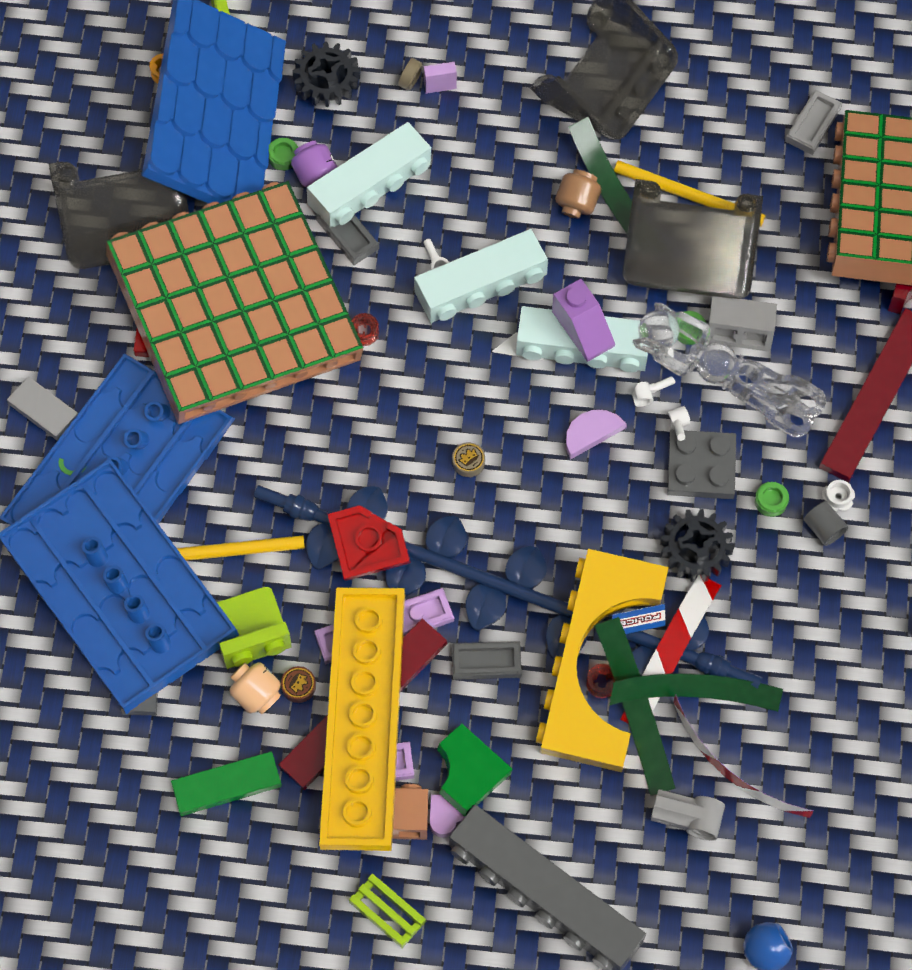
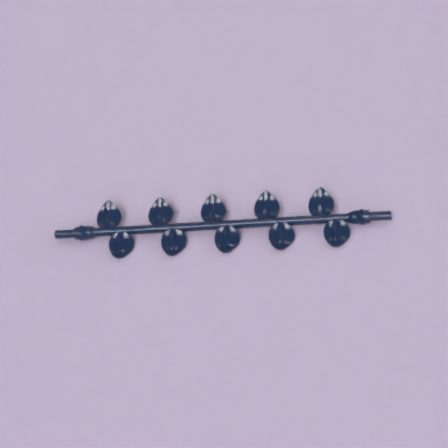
(486, 601)

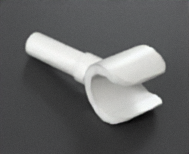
(434, 257)
(643, 391)
(679, 419)

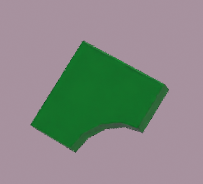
(471, 769)

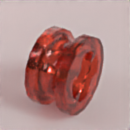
(366, 319)
(593, 675)

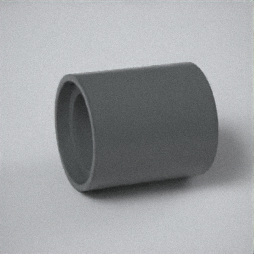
(826, 523)

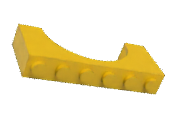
(605, 587)

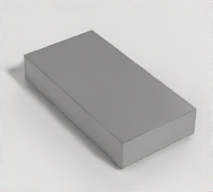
(813, 122)
(42, 408)

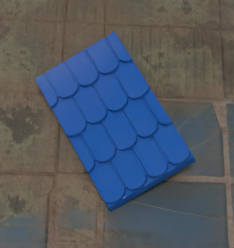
(213, 104)
(138, 431)
(118, 585)

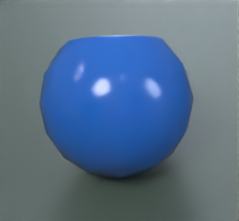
(767, 947)

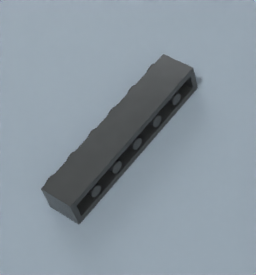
(546, 890)

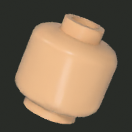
(255, 687)

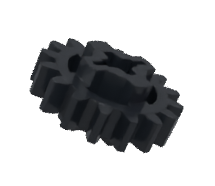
(326, 74)
(706, 535)

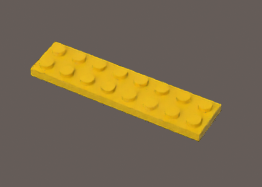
(363, 720)

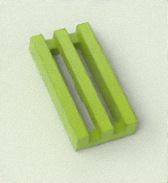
(365, 890)

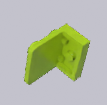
(258, 625)

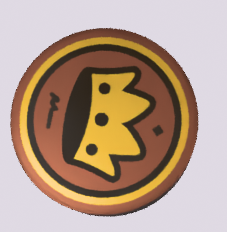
(298, 684)

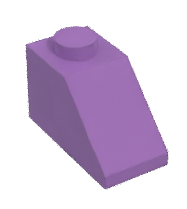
(582, 319)

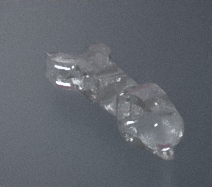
(717, 363)

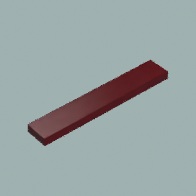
(871, 402)
(308, 757)

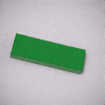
(226, 783)

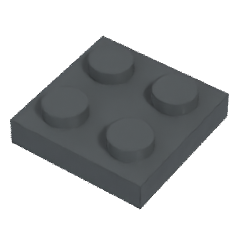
(702, 465)

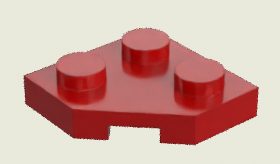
(366, 542)

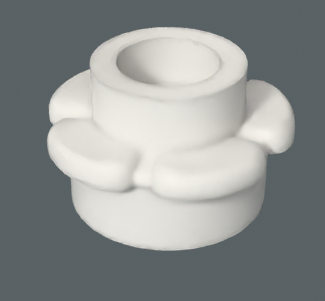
(842, 488)

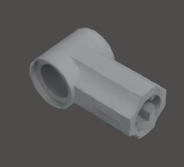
(696, 815)

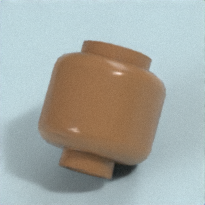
(578, 193)

